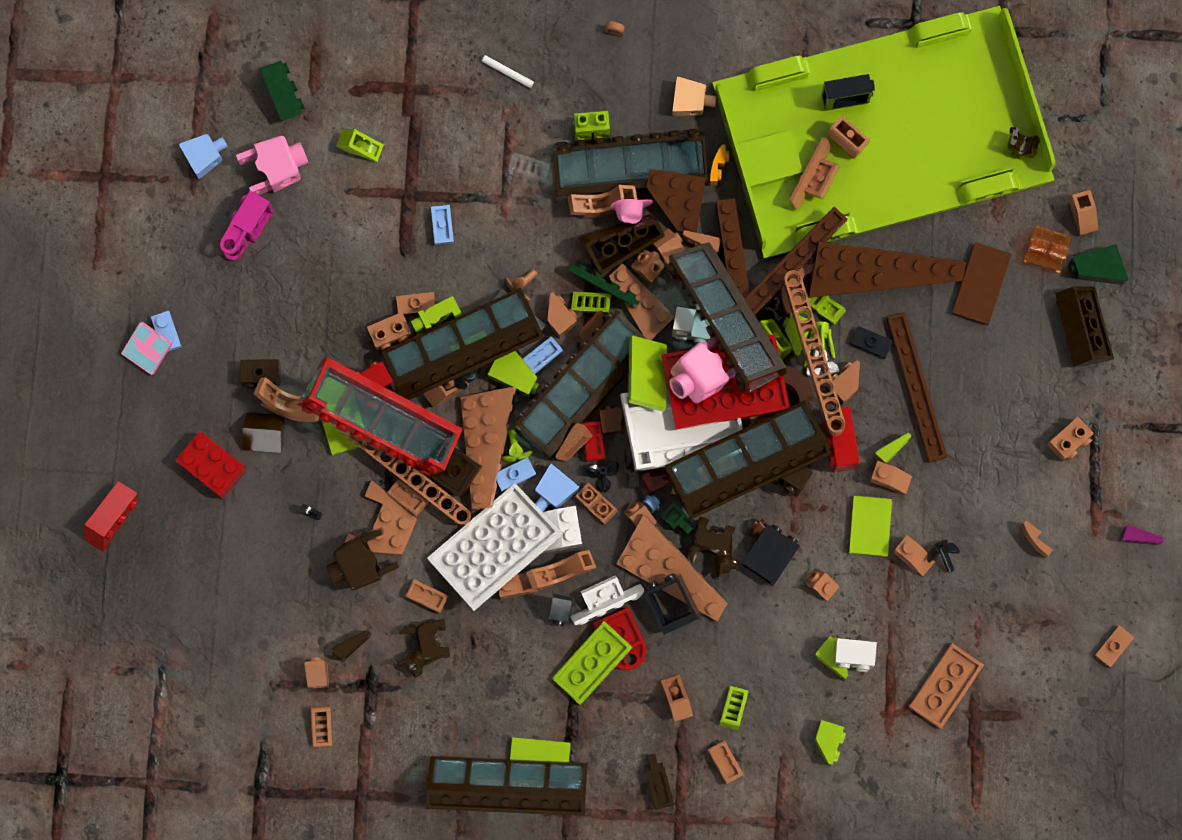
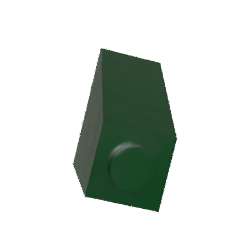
(1100, 266)

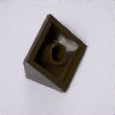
(263, 432)

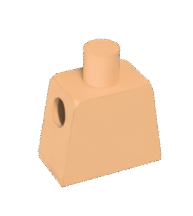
(691, 98)

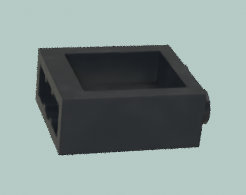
(847, 92)
(678, 622)

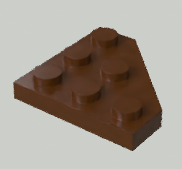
(678, 196)

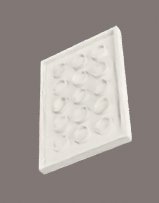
(494, 546)

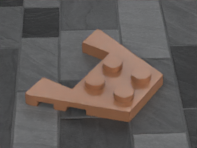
(394, 520)

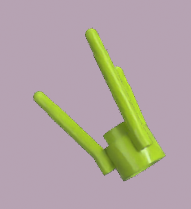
(824, 333)

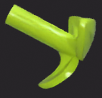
(515, 449)

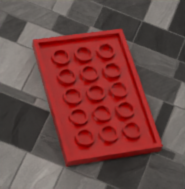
(727, 403)

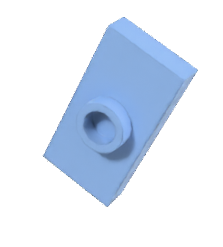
(543, 355)
(515, 474)

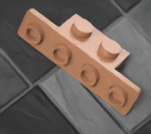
(816, 176)

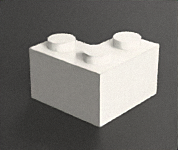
(689, 326)
(855, 653)

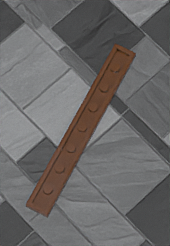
(795, 259)
(916, 387)

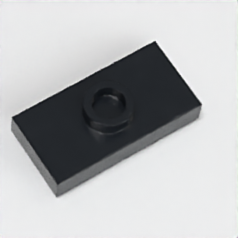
(871, 342)

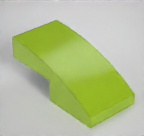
(827, 308)

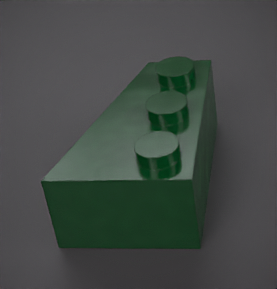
(282, 90)

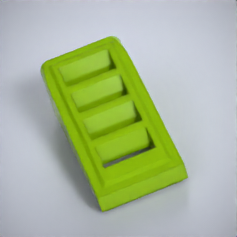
(599, 296)
(887, 452)
(730, 724)

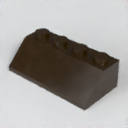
(1084, 326)

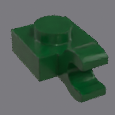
(675, 518)

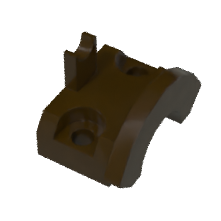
(1022, 144)

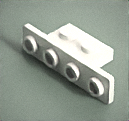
(604, 597)

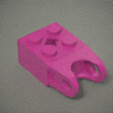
(246, 224)

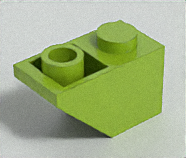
(828, 739)

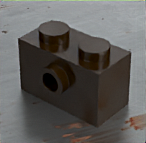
(255, 369)

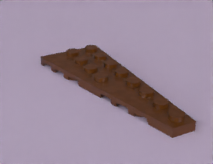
(860, 269)

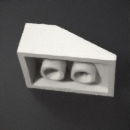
(567, 522)

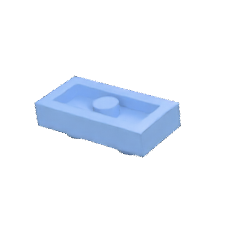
(442, 225)
(164, 325)

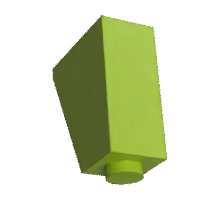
(514, 372)

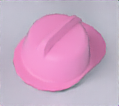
(630, 209)

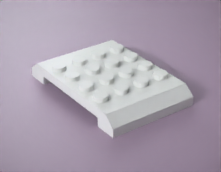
(658, 443)

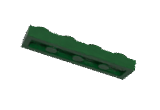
(611, 288)

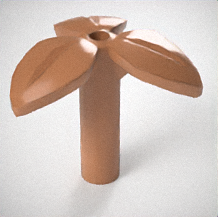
(521, 282)

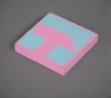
(146, 348)

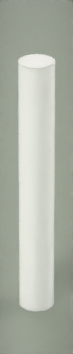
(507, 71)

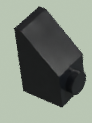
(561, 610)

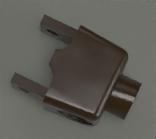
(357, 563)

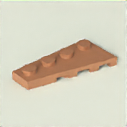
(650, 314)

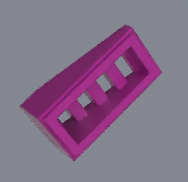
(1136, 535)

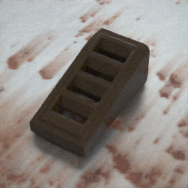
(349, 646)

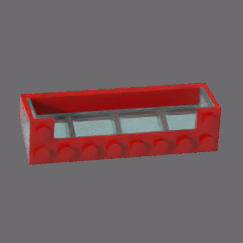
(380, 417)

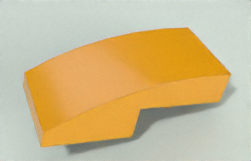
(719, 162)

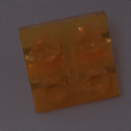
(1047, 249)

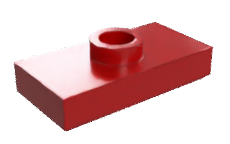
(595, 445)

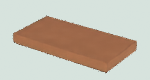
(946, 686)

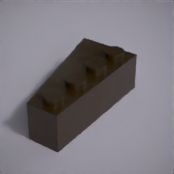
(618, 243)

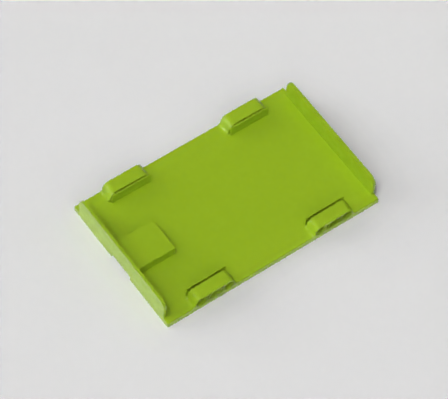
(932, 128)

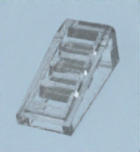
(524, 159)

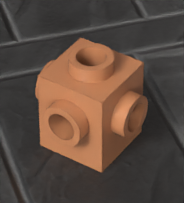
(648, 265)

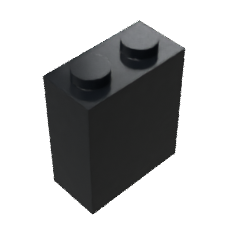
(771, 554)

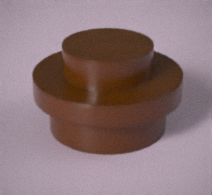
(758, 527)

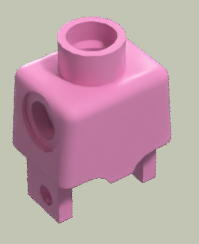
(277, 162)
(699, 373)

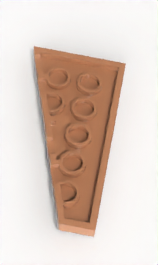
(485, 436)
(655, 557)

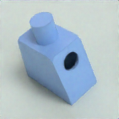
(203, 153)
(554, 489)

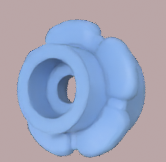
(651, 503)

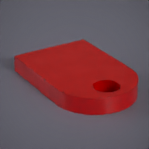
(626, 627)

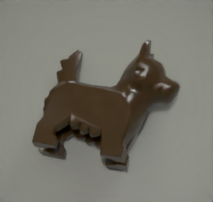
(716, 543)
(428, 646)

